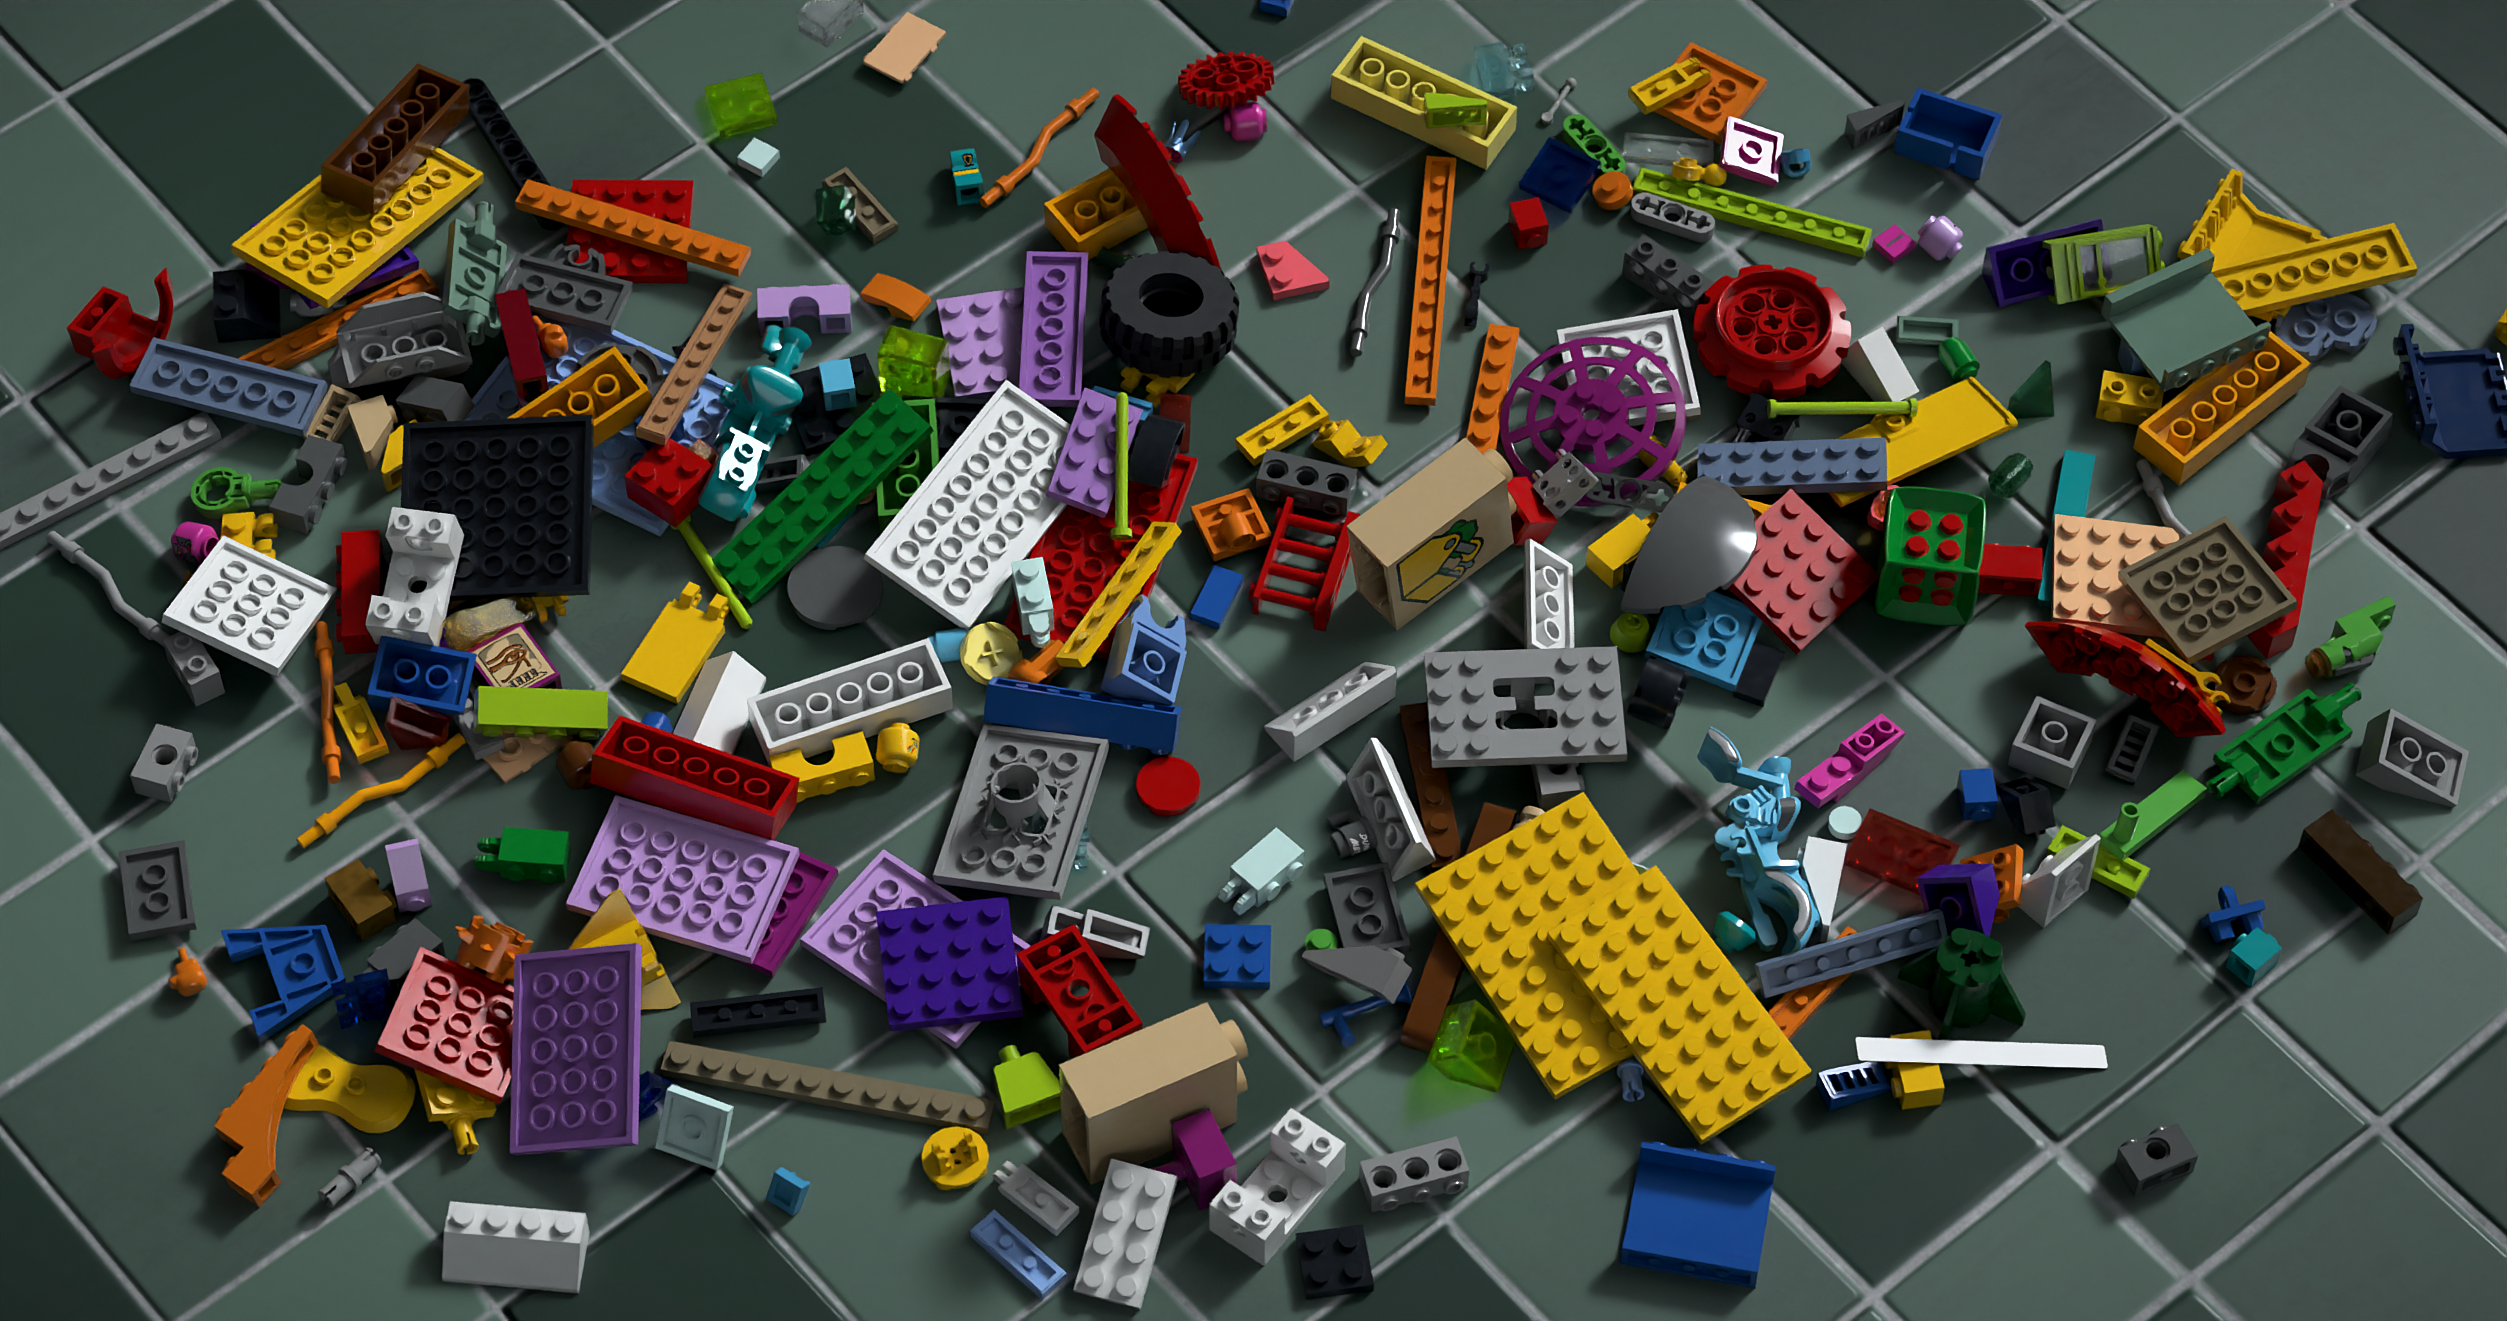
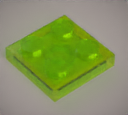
(741, 105)

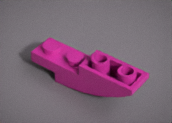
(1851, 763)

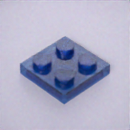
(1560, 175)

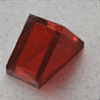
(415, 725)

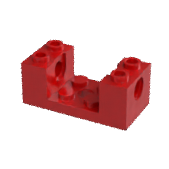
(1067, 961)

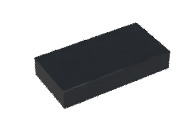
(1759, 674)

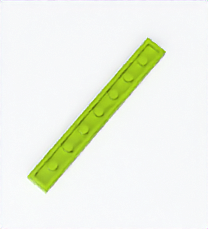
(1757, 213)

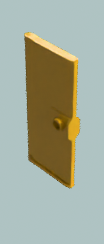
(1942, 428)

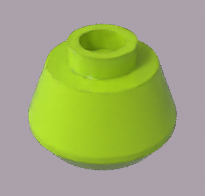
(1631, 632)

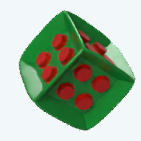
(1930, 556)

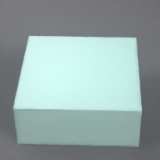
(758, 157)

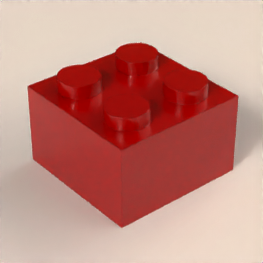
(668, 481)

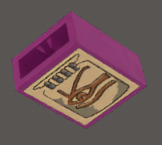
(514, 661)

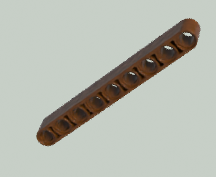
(1444, 964)

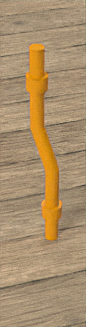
(434, 759)

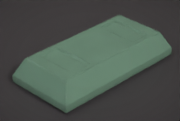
(1925, 330)

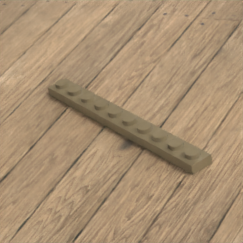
(827, 1087)

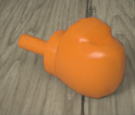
(551, 338)
(189, 976)

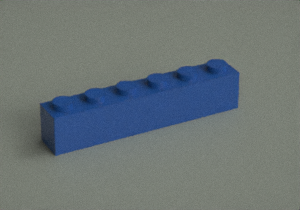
(1083, 714)

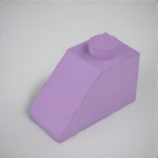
(408, 875)

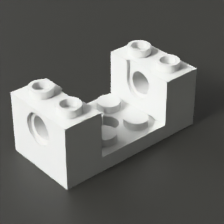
(424, 549)

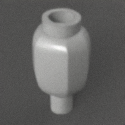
(299, 306)

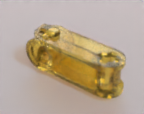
(483, 622)

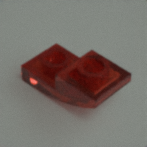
(1179, 408)

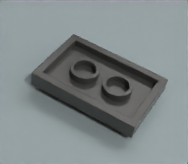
(157, 890)
(1367, 908)

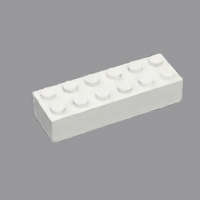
(851, 699)

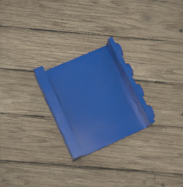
(1698, 1214)

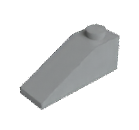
(1364, 967)

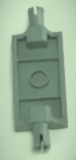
(474, 274)

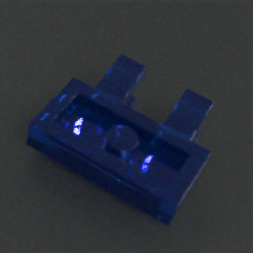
(366, 996)

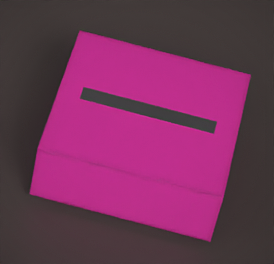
(1894, 244)

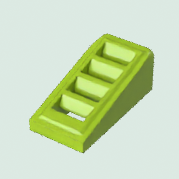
(1446, 110)

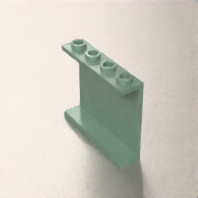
(2182, 322)

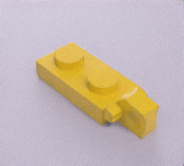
(359, 725)

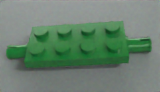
(2284, 744)

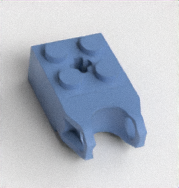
(1146, 657)

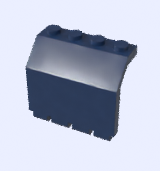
(2455, 398)

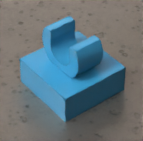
(787, 1190)

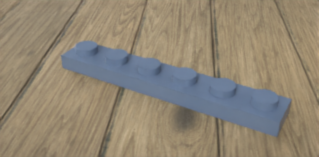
(1851, 953)

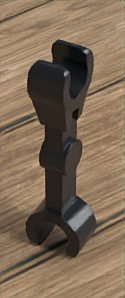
(1472, 308)

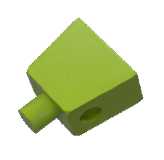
(1024, 1087)

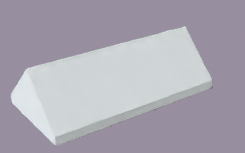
(1547, 599)
(718, 702)
(1333, 709)
(1389, 810)

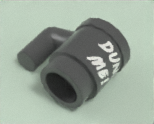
(1351, 838)

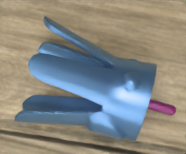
(1175, 146)

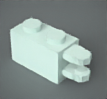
(1033, 600)
(1263, 871)

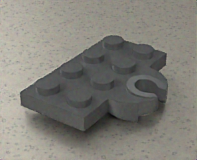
(570, 290)

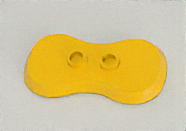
(364, 1096)

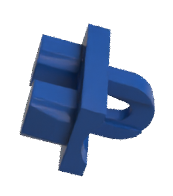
(2220, 921)

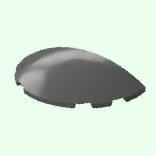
(1692, 549)

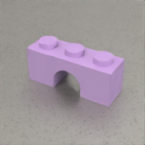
(827, 303)

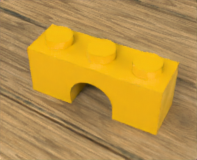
(848, 767)

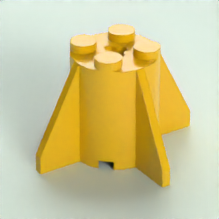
(616, 925)

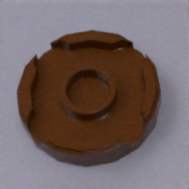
(2246, 683)

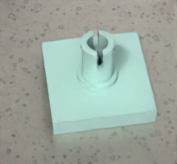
(694, 1127)

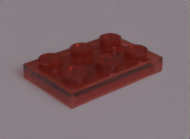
(1897, 851)

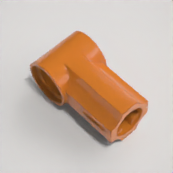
(1040, 667)

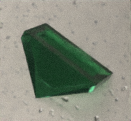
(2035, 395)

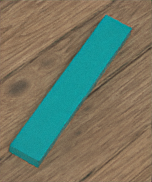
(2071, 501)

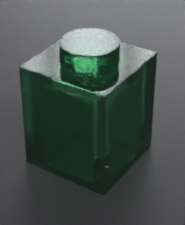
(835, 209)

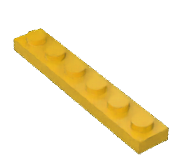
(1118, 594)

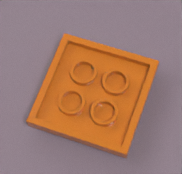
(1727, 93)

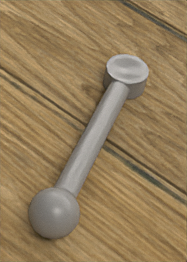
(1547, 117)

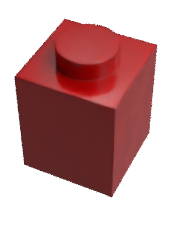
(1528, 223)

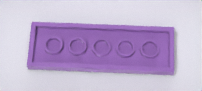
(1054, 327)

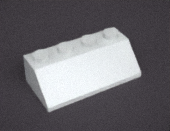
(514, 1247)

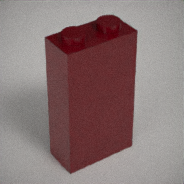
(521, 345)

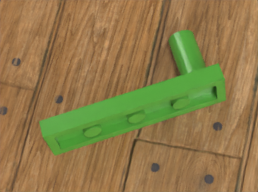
(2143, 821)

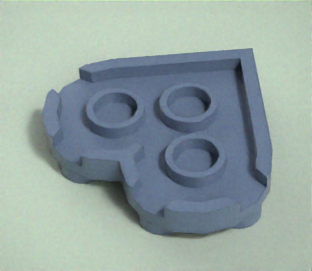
(2326, 324)

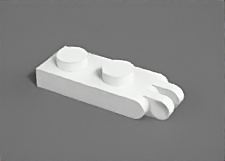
(1036, 1197)

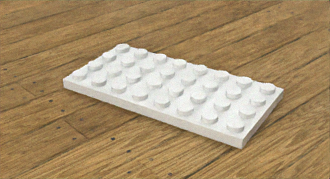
(977, 509)

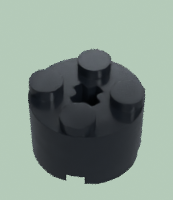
(1659, 693)

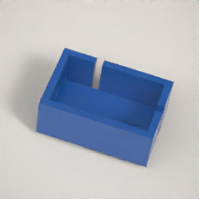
(1948, 133)

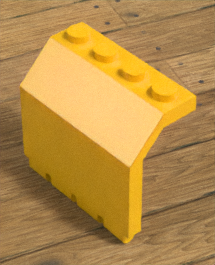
(2238, 230)

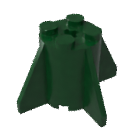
(1965, 981)

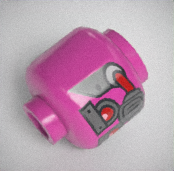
(193, 542)

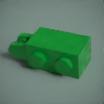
(527, 854)

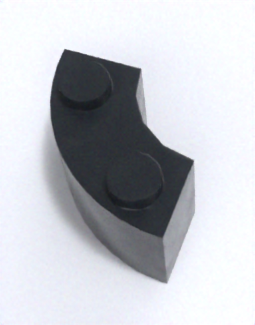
(1155, 450)

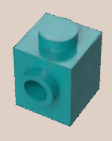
(2253, 956)

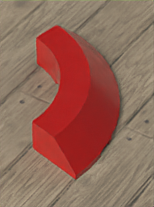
(1152, 182)
(2133, 670)

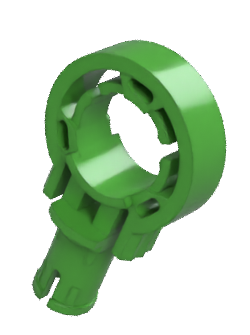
(241, 491)

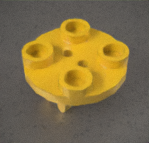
(940, 1163)

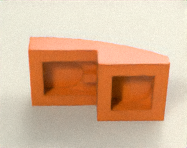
(899, 297)

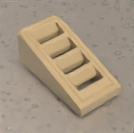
(329, 404)

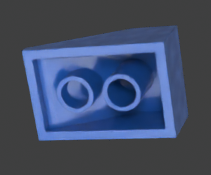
(422, 675)

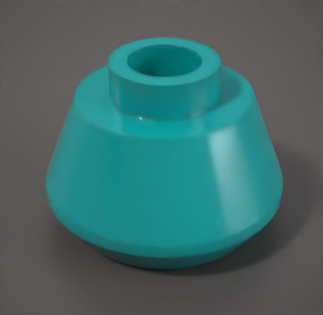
(1732, 932)

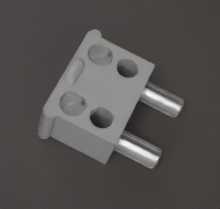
(1564, 483)

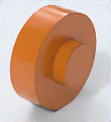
(1612, 190)

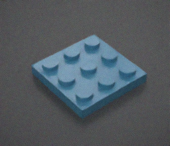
(1707, 638)

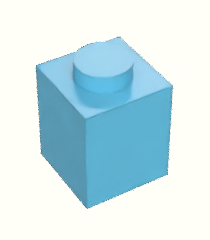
(837, 384)

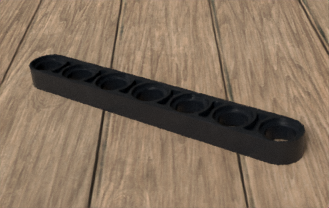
(508, 142)

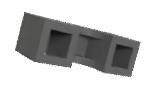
(302, 505)

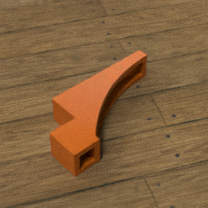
(254, 1119)

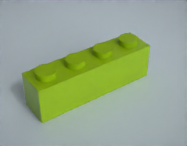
(540, 711)

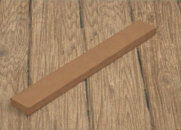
(693, 364)

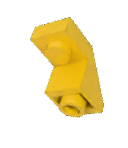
(1346, 445)

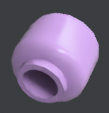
(1940, 238)

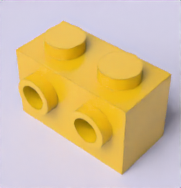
(2128, 398)

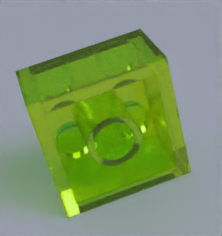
(913, 363)

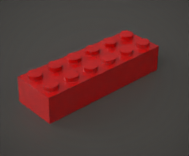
(693, 779)

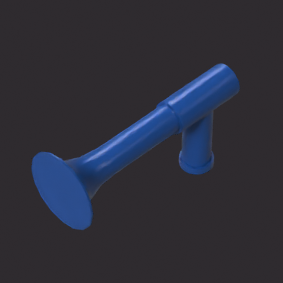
(1340, 1014)

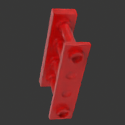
(1327, 582)

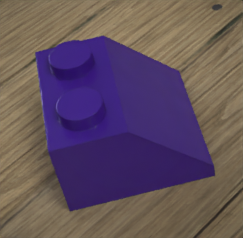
(1963, 893)

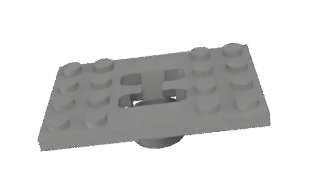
(1466, 709)
(1009, 857)

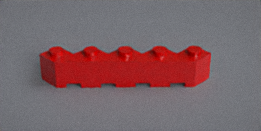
(2288, 555)

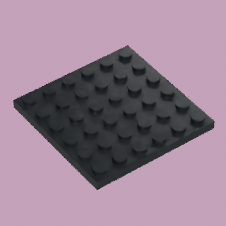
(517, 495)

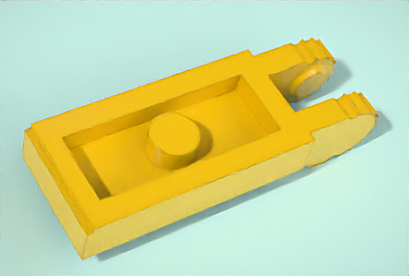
(1668, 85)

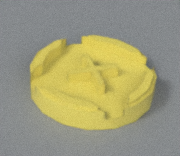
(989, 652)

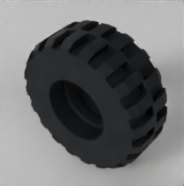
(1169, 343)

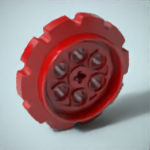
(1772, 331)

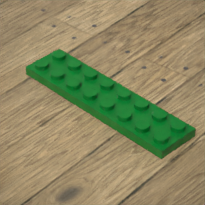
(821, 496)

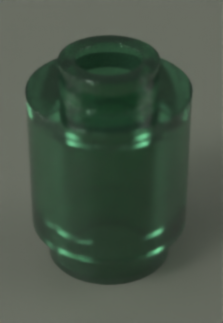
(2010, 475)

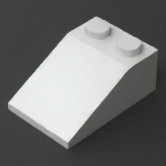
(2059, 881)

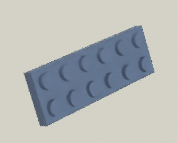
(228, 387)
(1797, 465)

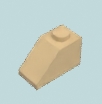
(372, 424)

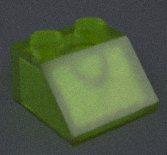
(1472, 1046)

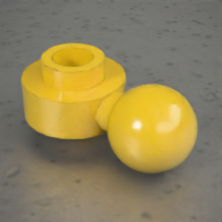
(1689, 170)

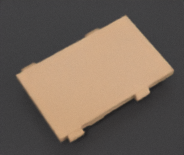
(904, 48)
(522, 753)

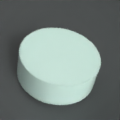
(1844, 822)

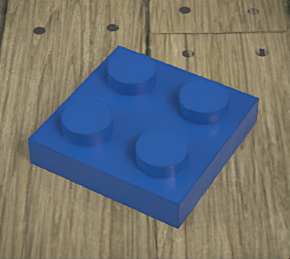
(1237, 956)

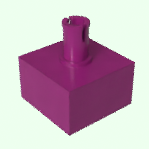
(1200, 1157)

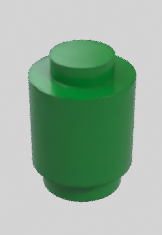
(1958, 359)

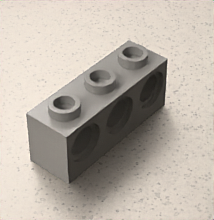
(1422, 1161)

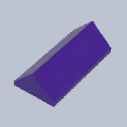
(2018, 267)

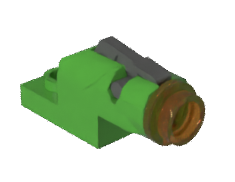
(2352, 642)

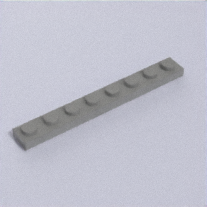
(106, 478)

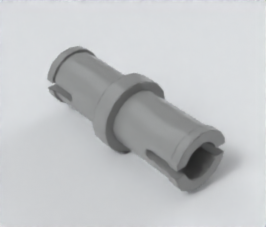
(349, 1177)

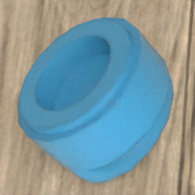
(1793, 157)

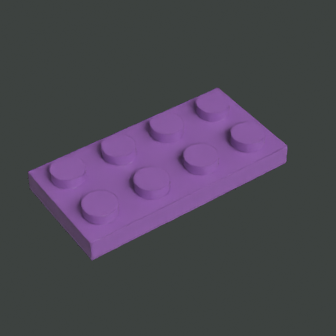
(1087, 460)

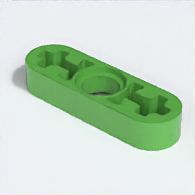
(1592, 136)

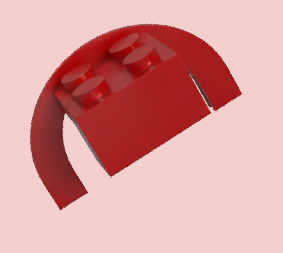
(115, 334)

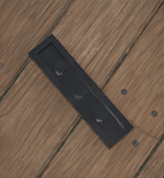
(758, 1012)

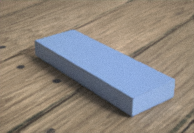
(1018, 1254)

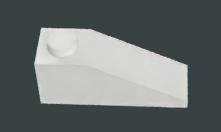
(1822, 871)

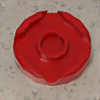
(1168, 786)

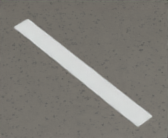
(1981, 1052)

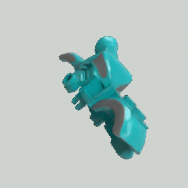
(758, 414)

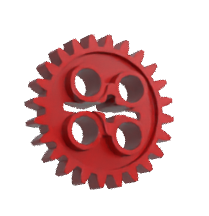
(1226, 80)

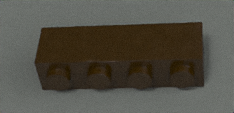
(2360, 871)

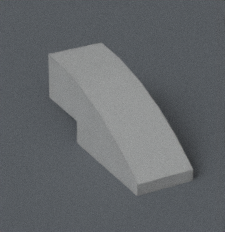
(1104, 933)

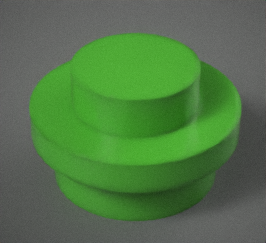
(1320, 939)

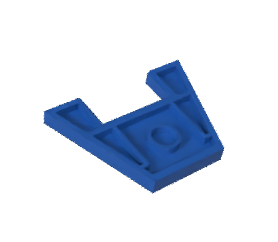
(301, 967)

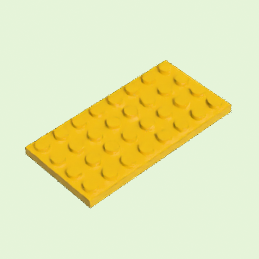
(332, 246)
(1679, 1004)

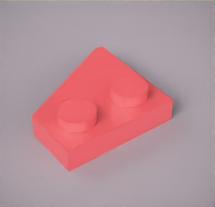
(1289, 271)

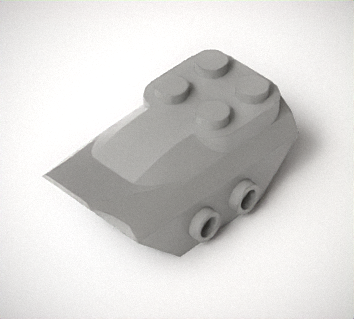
(398, 341)

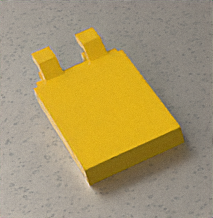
(677, 645)

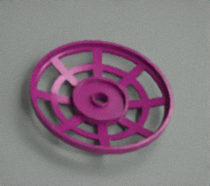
(1600, 396)

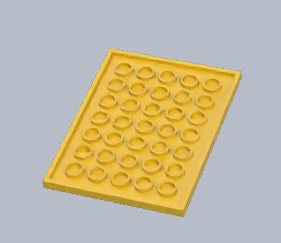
(1498, 917)

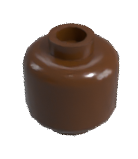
(575, 764)

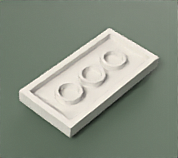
(1125, 1234)

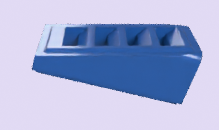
(1836, 1099)

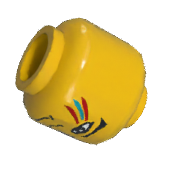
(897, 748)

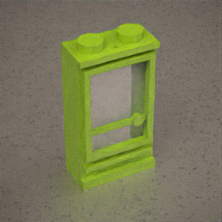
(2102, 261)

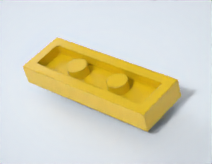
(1282, 429)

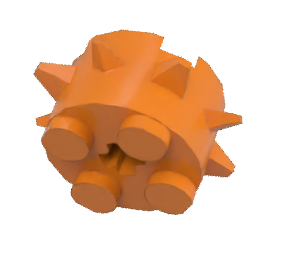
(491, 948)

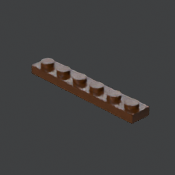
(1430, 788)

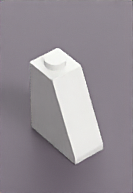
(1879, 368)

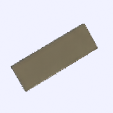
(869, 213)

